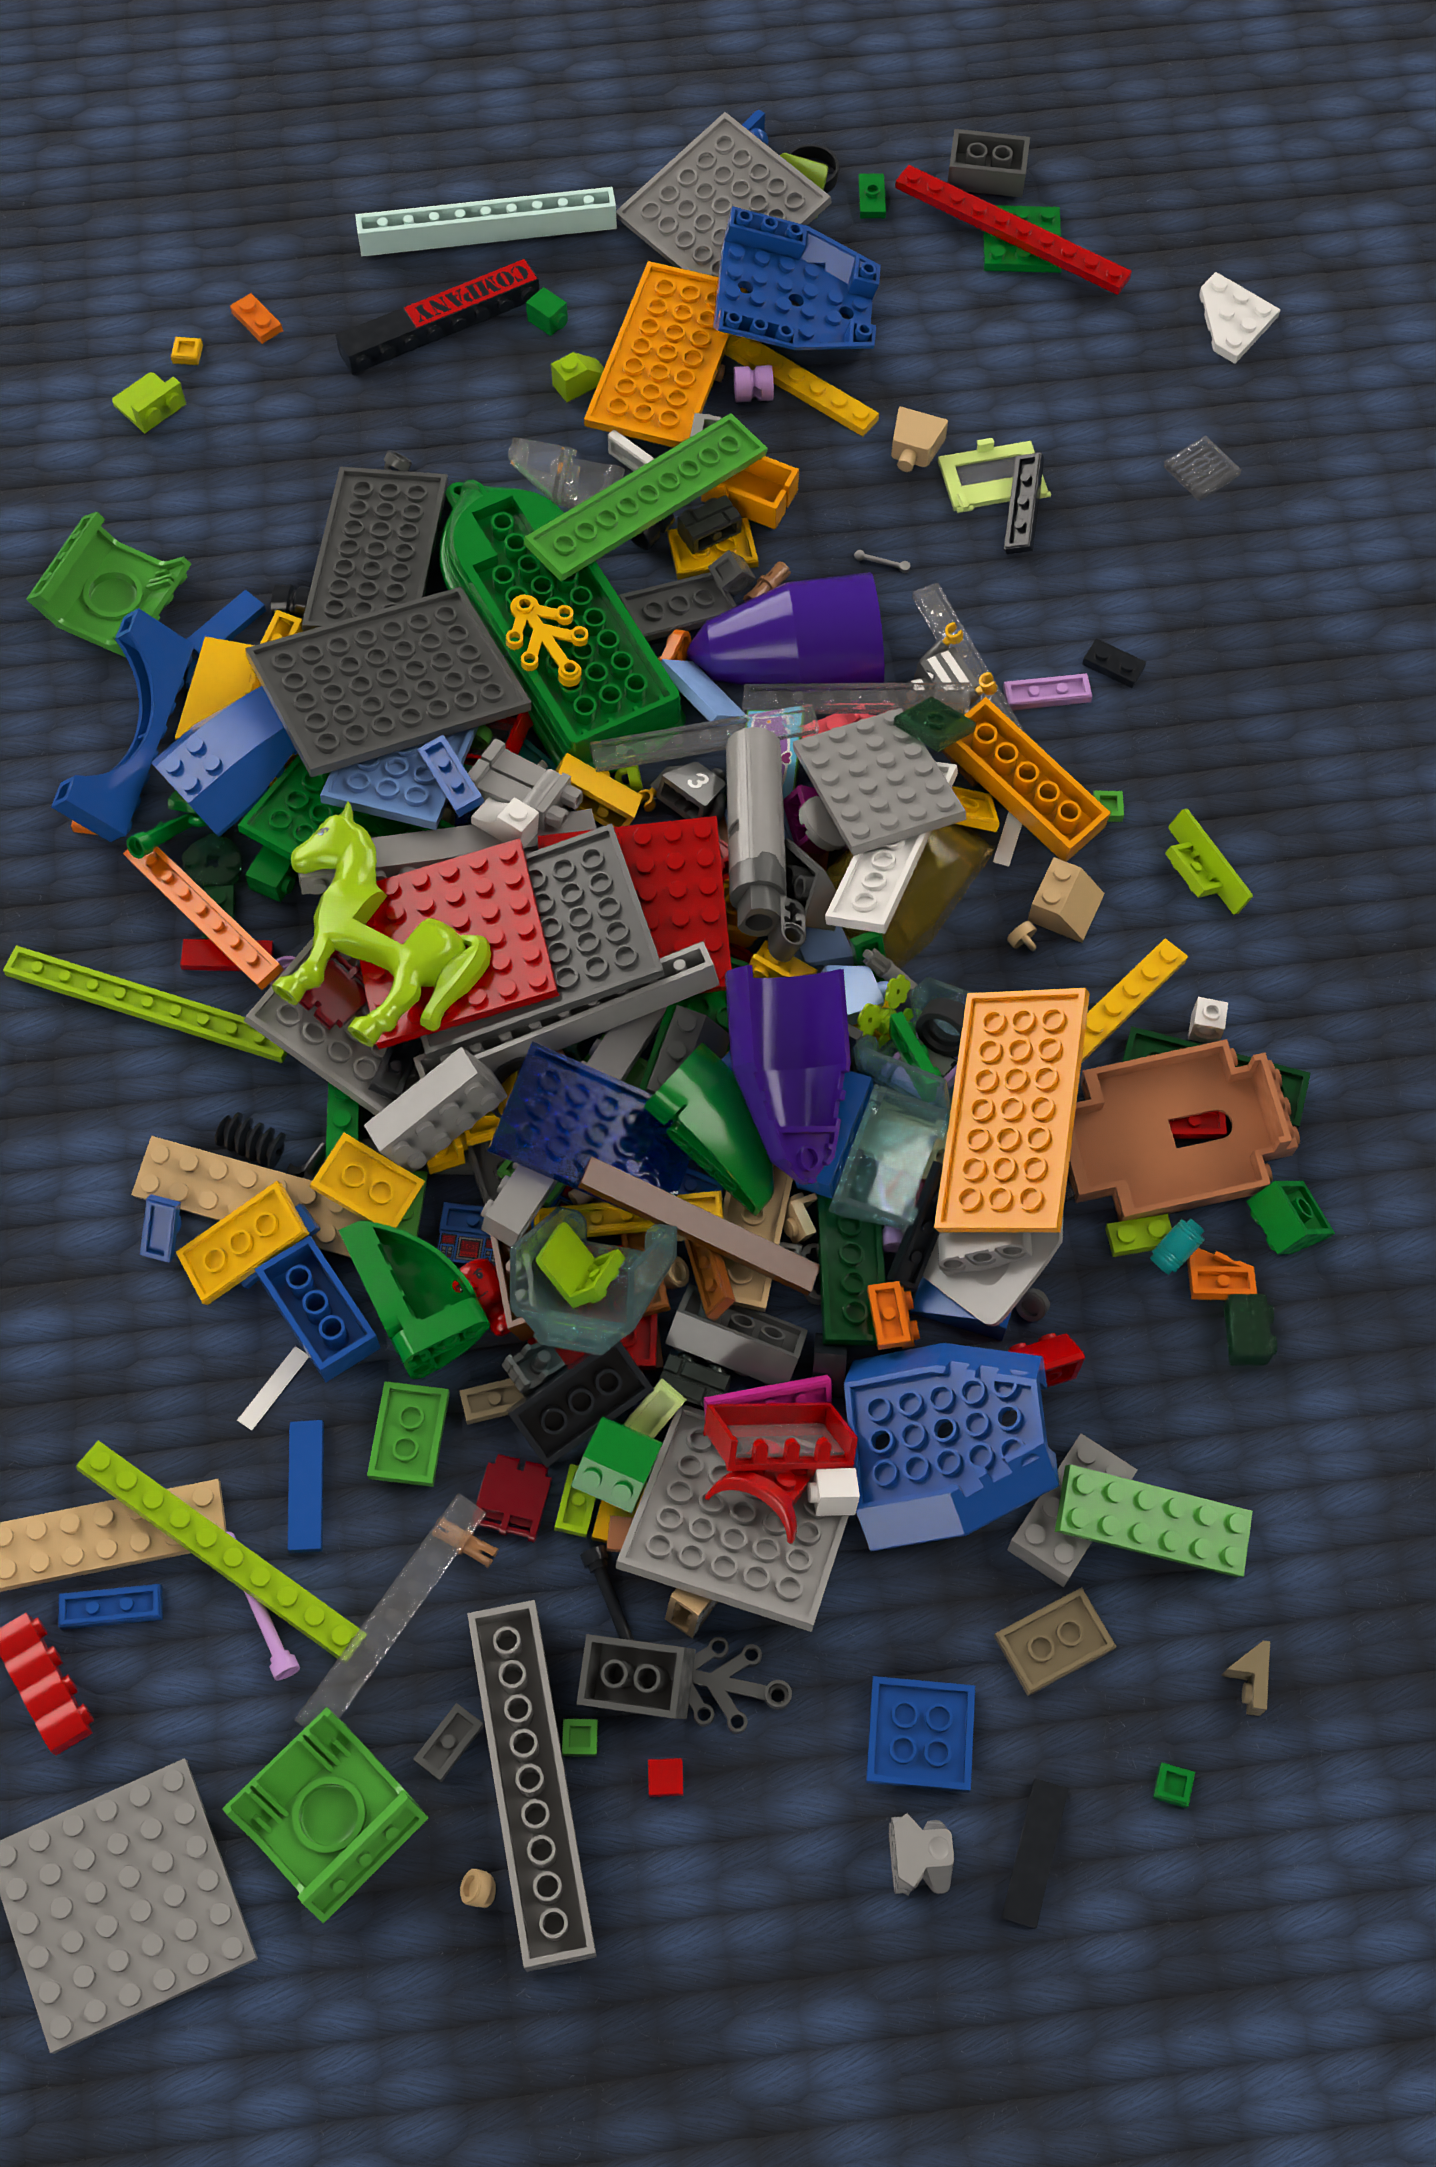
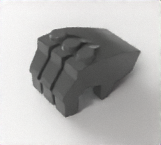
(533, 1366)

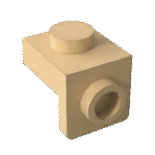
(797, 1220)

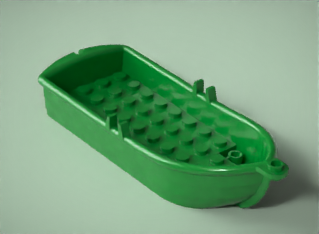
(621, 677)

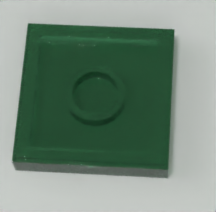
(934, 724)

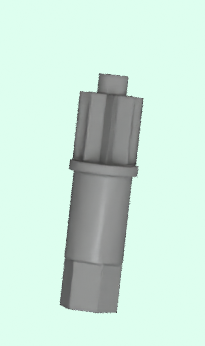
(884, 967)

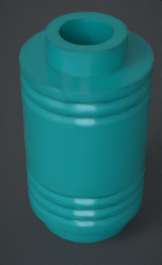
(1178, 1245)

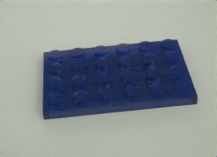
(571, 1112)

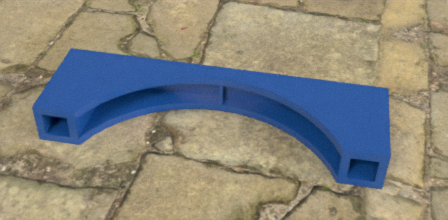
(158, 664)

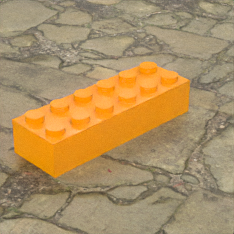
(1028, 782)

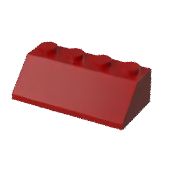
(1060, 1355)

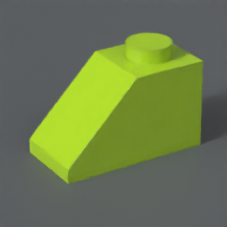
(575, 375)

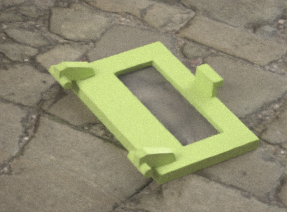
(983, 474)

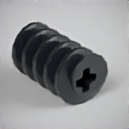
(249, 1141)

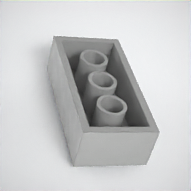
(436, 1110)
(1036, 1539)

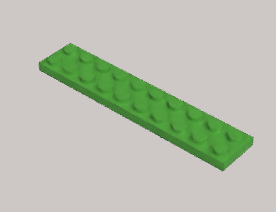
(645, 497)

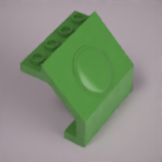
(101, 581)
(326, 1813)

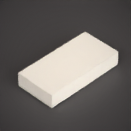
(627, 451)

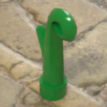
(145, 842)

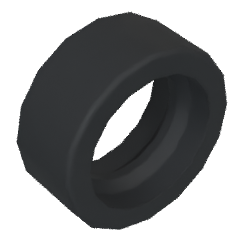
(932, 1035)

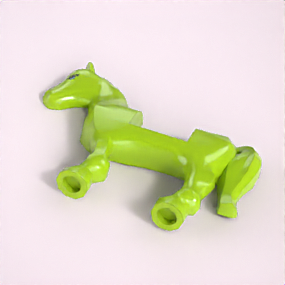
(428, 958)

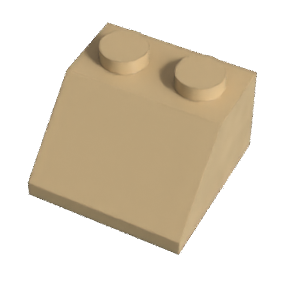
(1066, 900)

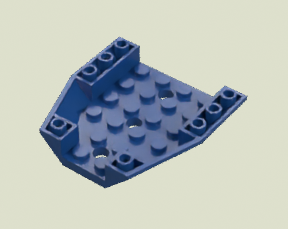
(793, 263)
(952, 1485)

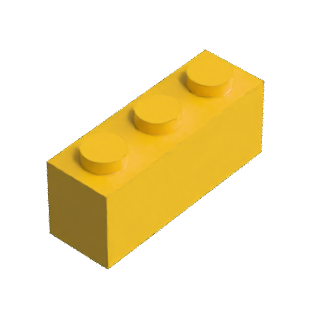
(605, 796)

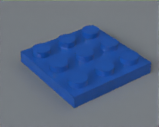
(921, 1734)

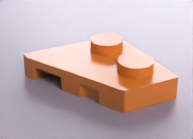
(1218, 1276)

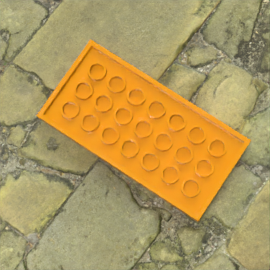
(661, 358)
(1013, 1112)

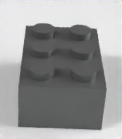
(988, 162)
(636, 1676)

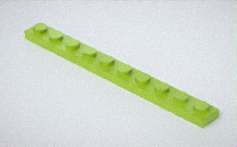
(139, 1001)
(217, 1549)

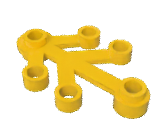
(546, 635)

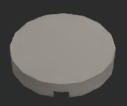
(819, 825)

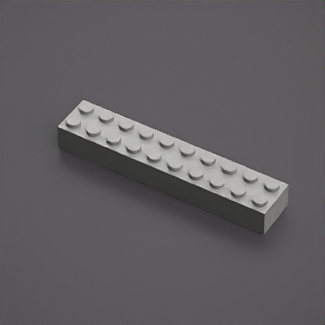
(531, 1787)

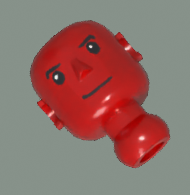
(485, 1282)

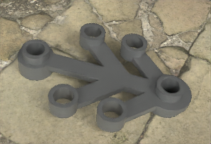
(720, 1683)

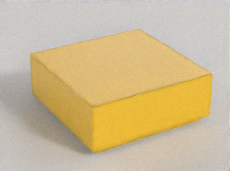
(186, 351)

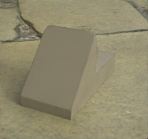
(1255, 1669)

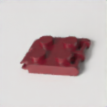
(338, 995)
(514, 1496)

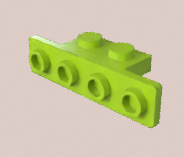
(1204, 865)

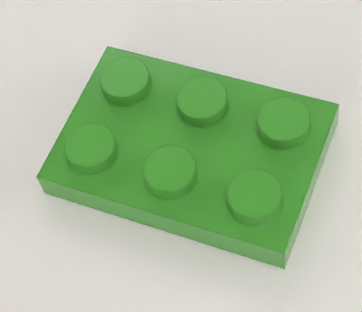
(408, 1434)

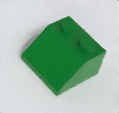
(1289, 1216)
(616, 1464)

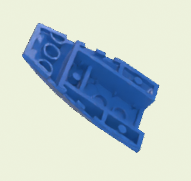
(228, 760)

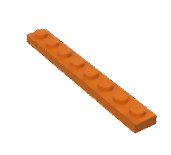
(208, 917)

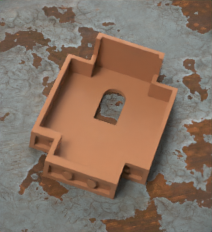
(1126, 1140)

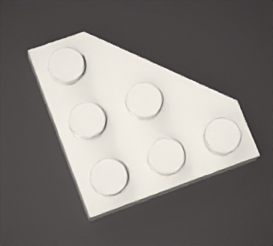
(1234, 316)

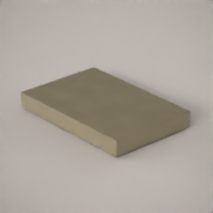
(1054, 1641)

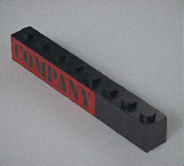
(437, 316)

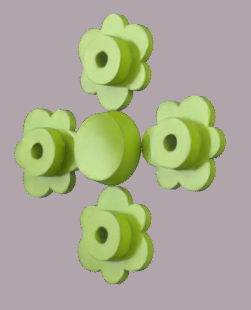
(875, 1018)

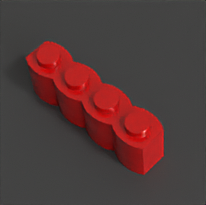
(41, 1684)

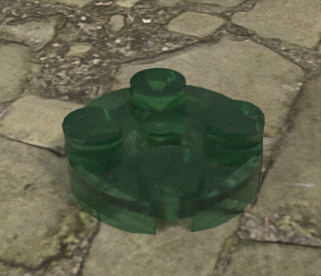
(211, 848)

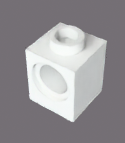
(1208, 1020)

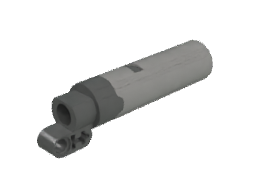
(758, 843)

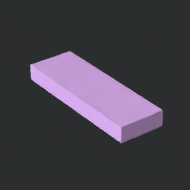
(1048, 691)

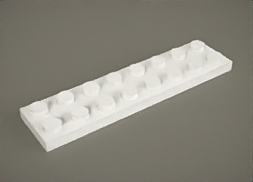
(878, 880)

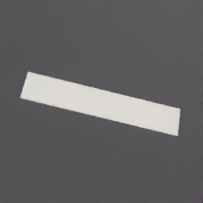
(1008, 840)
(273, 1388)

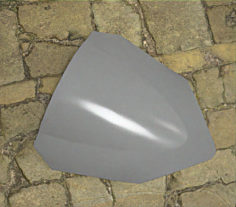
(989, 1269)

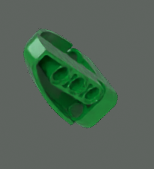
(715, 1127)
(415, 1296)

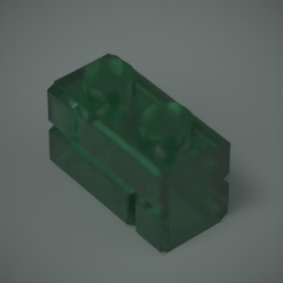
(1249, 1330)

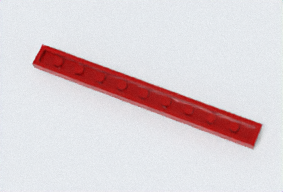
(1013, 229)

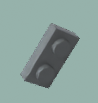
(448, 1742)

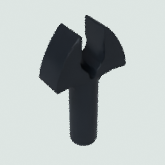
(311, 1164)

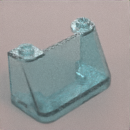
(888, 1159)

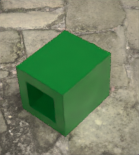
(547, 311)

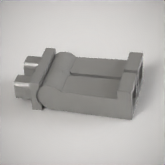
(507, 775)

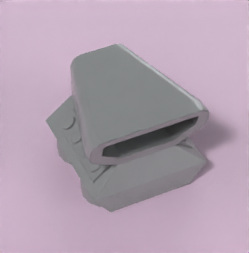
(920, 1855)

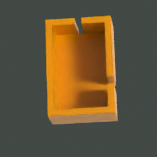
(760, 491)

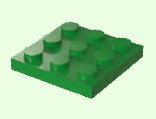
(1003, 256)

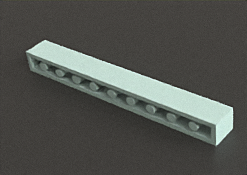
(486, 221)

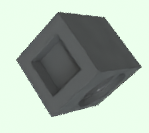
(731, 572)

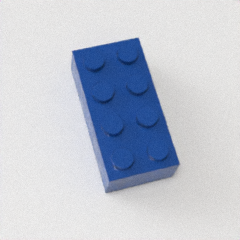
(318, 1308)

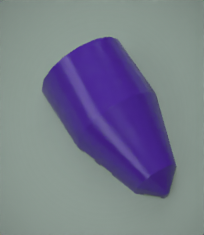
(797, 635)
(791, 1063)

